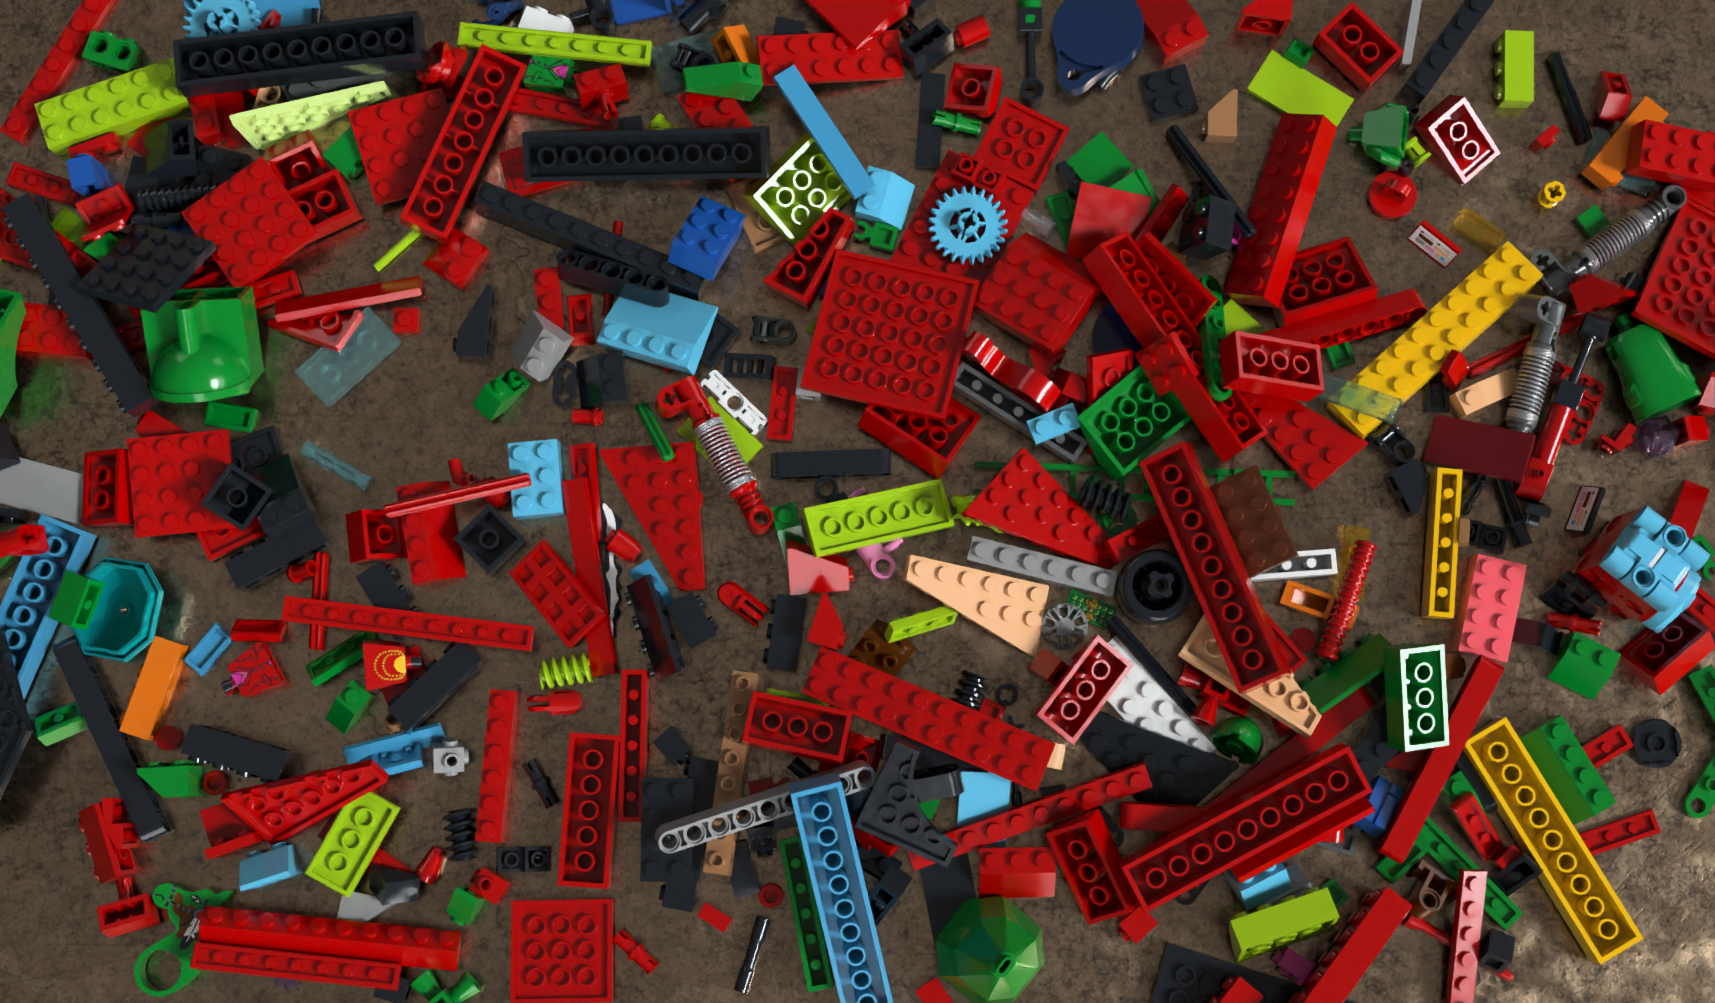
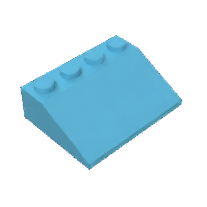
(659, 335)

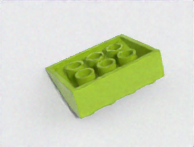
(798, 190)
(1282, 924)

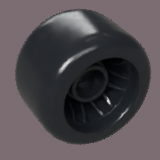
(1133, 594)

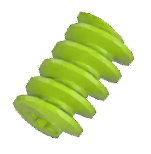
(564, 670)

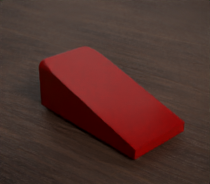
(581, 319)

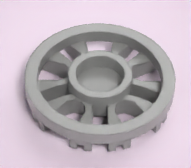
(1064, 626)

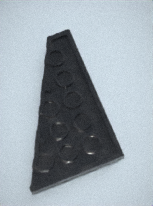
(1175, 768)

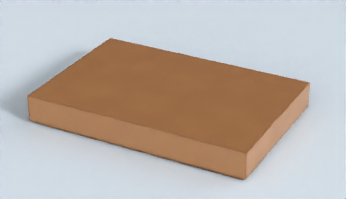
(757, 229)

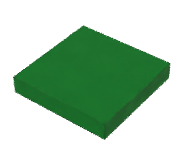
(1100, 162)

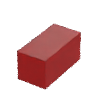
(715, 916)

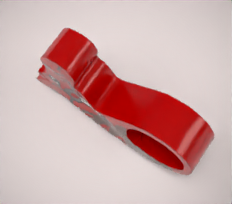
(1008, 373)

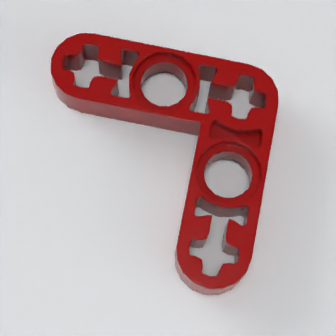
(1590, 403)

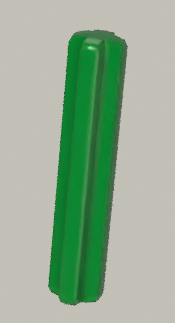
(654, 431)

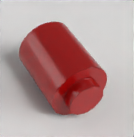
(971, 31)

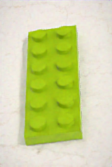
(877, 518)

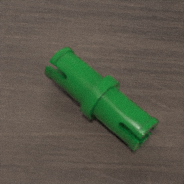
(956, 122)

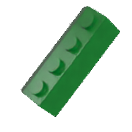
(1346, 674)
(1416, 696)
(1567, 769)

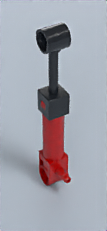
(1562, 406)

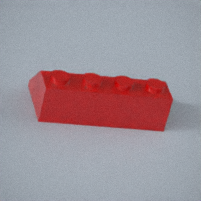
(429, 537)

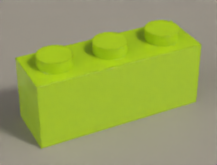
(1515, 69)

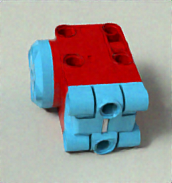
(1643, 567)

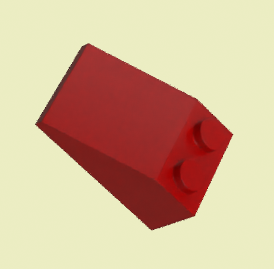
(1172, 27)
(1457, 137)

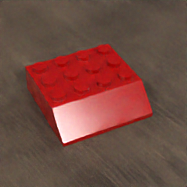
(1037, 294)

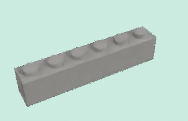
(1041, 567)

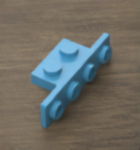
(396, 751)

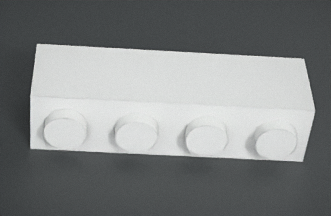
(1307, 565)

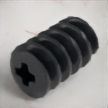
(1105, 498)
(970, 689)
(460, 834)

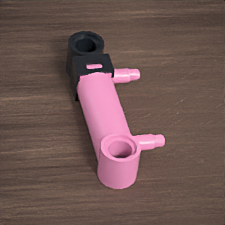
(872, 554)

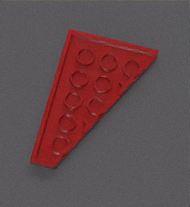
(665, 504)
(1036, 507)

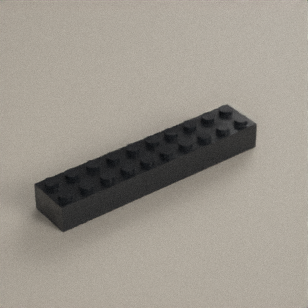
(299, 54)
(647, 154)

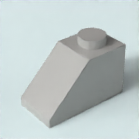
(361, 907)

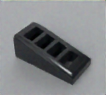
(749, 375)

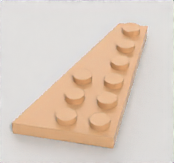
(991, 600)

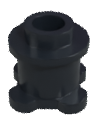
(1165, 579)

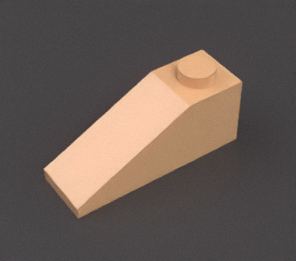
(1483, 393)

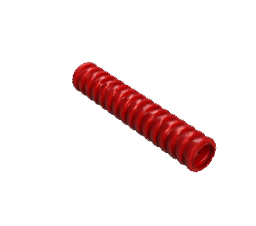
(1346, 601)

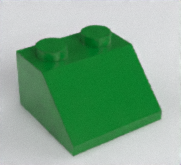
(1582, 665)

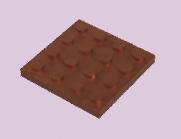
(1254, 521)

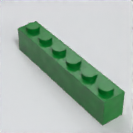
(806, 916)

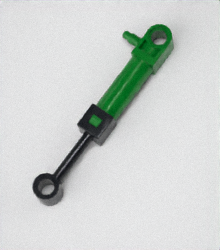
(1030, 27)

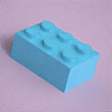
(544, 464)

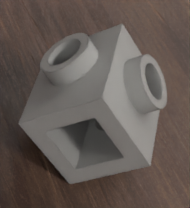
(448, 757)

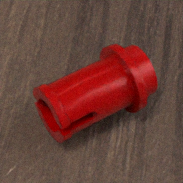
(588, 416)
(296, 573)

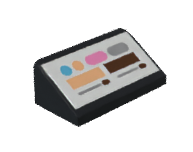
(1585, 510)

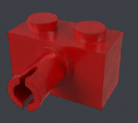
(602, 89)
(128, 913)

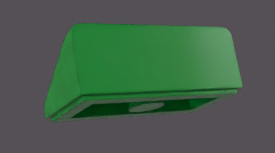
(60, 724)

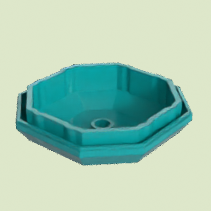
(112, 630)

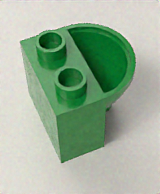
(203, 345)

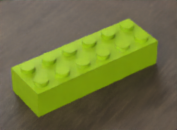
(112, 106)

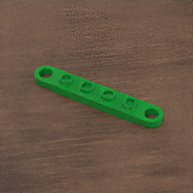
(1212, 332)
(1702, 789)

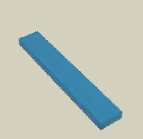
(824, 132)

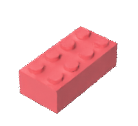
(1488, 608)

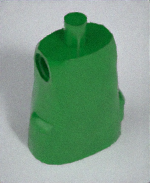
(1649, 371)

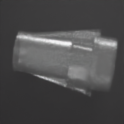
(1039, 223)

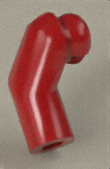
(459, 476)

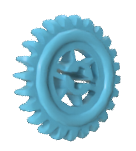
(211, 12)
(975, 204)

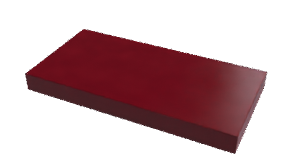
(1479, 448)

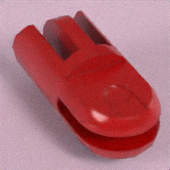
(735, 597)
(561, 702)

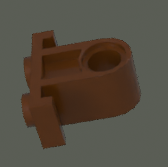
(1431, 888)

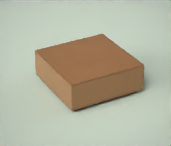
(1464, 531)

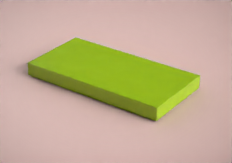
(1297, 90)
(352, 842)

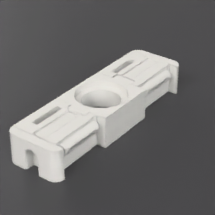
(723, 391)

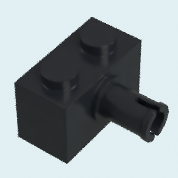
(925, 45)

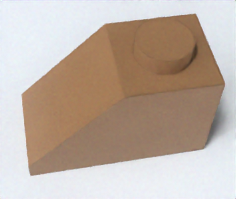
(1221, 120)

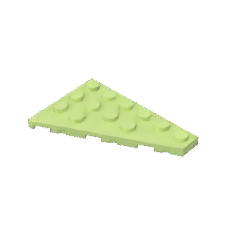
(281, 121)

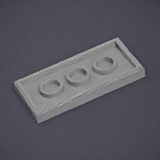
(43, 490)

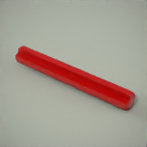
(319, 591)

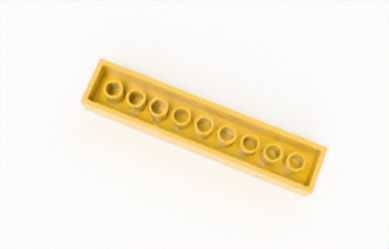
(1447, 326)
(1551, 842)

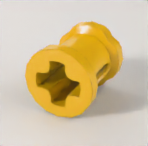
(1557, 194)

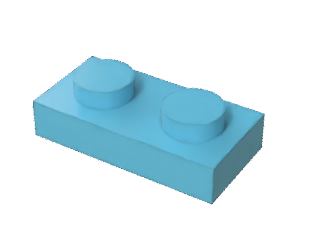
(1053, 424)

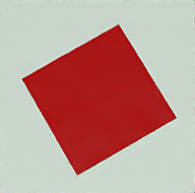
(1103, 215)

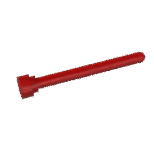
(1414, 923)

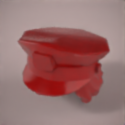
(443, 64)

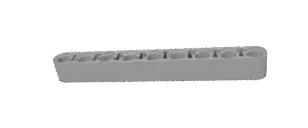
(753, 806)

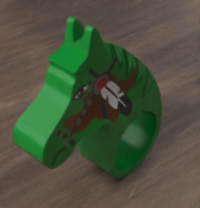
(185, 911)

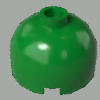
(1239, 737)

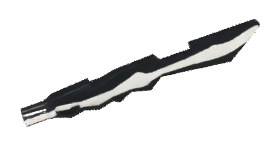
(610, 569)

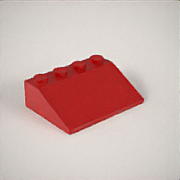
(860, 19)
(1324, 282)
(921, 439)

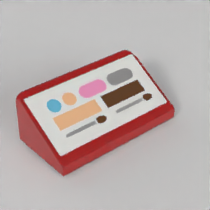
(1434, 244)

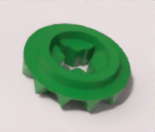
(1105, 521)

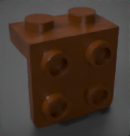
(880, 654)

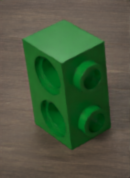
(111, 57)

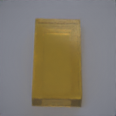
(1479, 230)

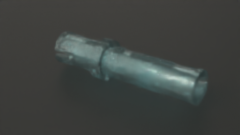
(312, 452)

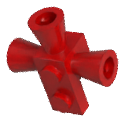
(1212, 695)

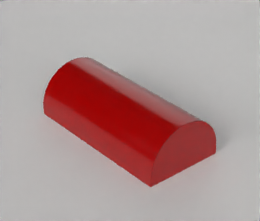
(1083, 689)

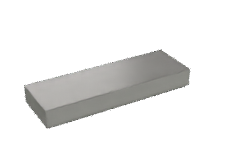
(1409, 34)

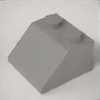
(540, 346)

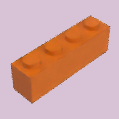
(1612, 157)
(154, 688)

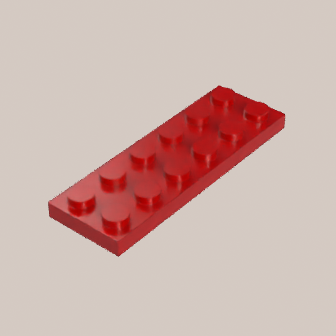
(830, 58)

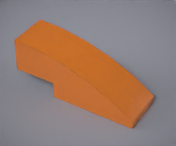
(1311, 602)

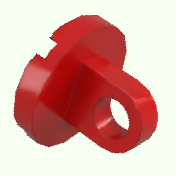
(1392, 195)

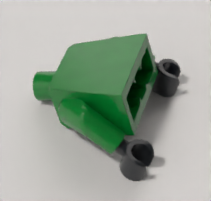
(1386, 134)

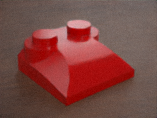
(974, 89)
(456, 259)

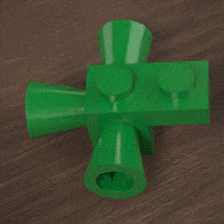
(462, 990)

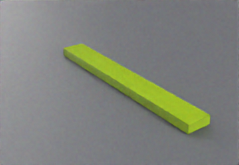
(556, 44)

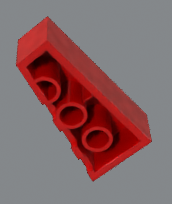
(810, 262)

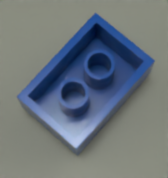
(706, 238)

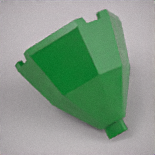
(979, 943)

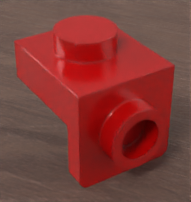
(1622, 439)

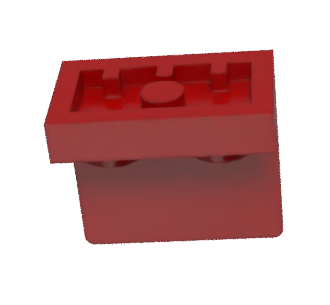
(226, 831)

